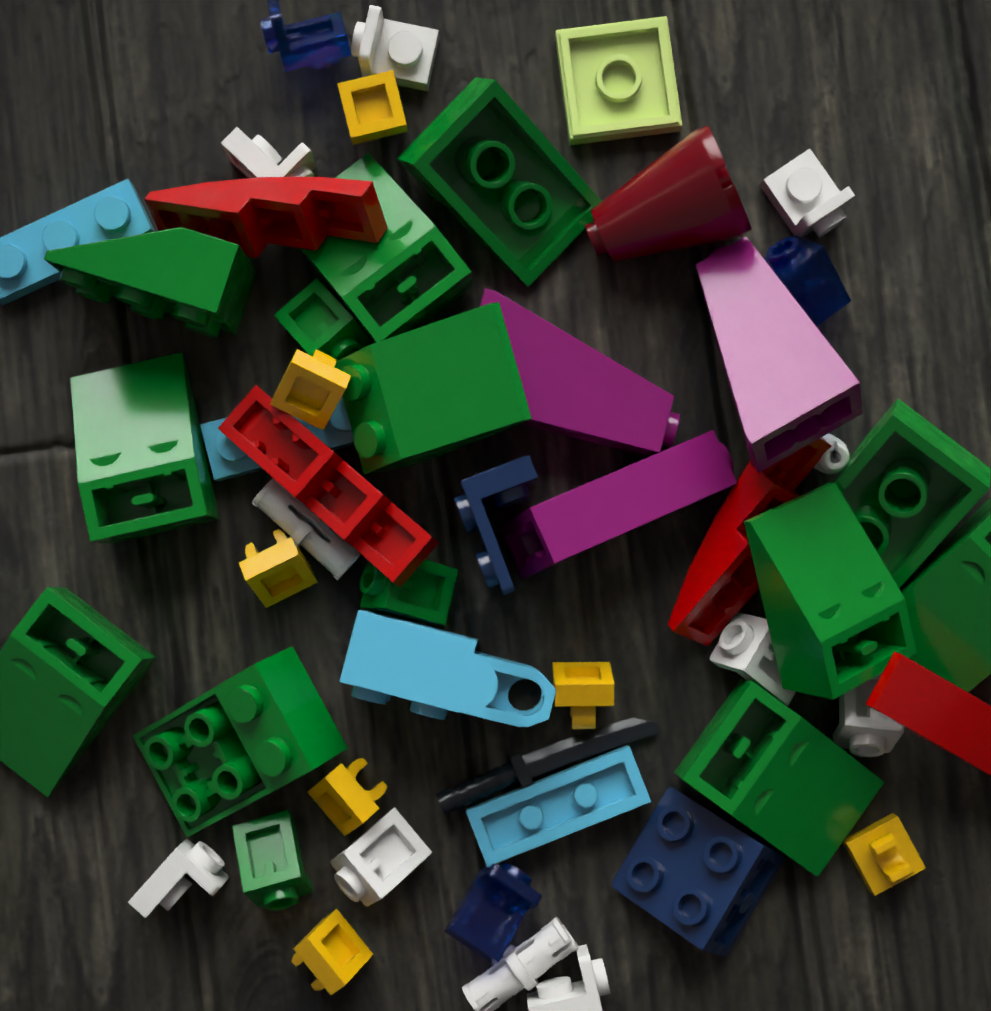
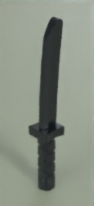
(525, 767)

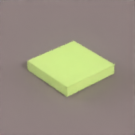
(618, 80)

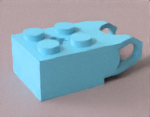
(436, 672)

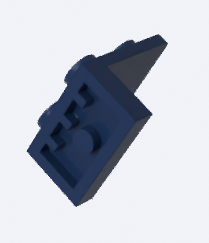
(504, 487)
(697, 873)

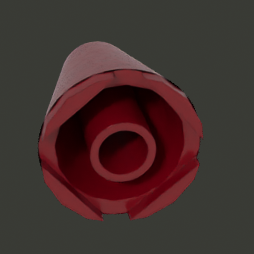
(671, 204)

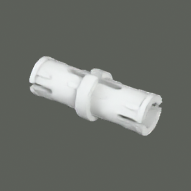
(306, 528)
(520, 967)

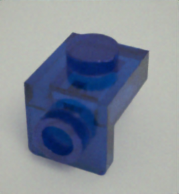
(306, 43)
(808, 276)
(493, 910)

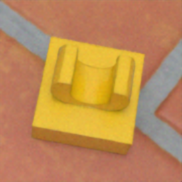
(372, 107)
(311, 388)
(277, 570)
(583, 688)
(345, 799)
(883, 854)
(332, 953)

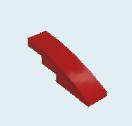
(272, 211)
(328, 486)
(723, 568)
(935, 711)

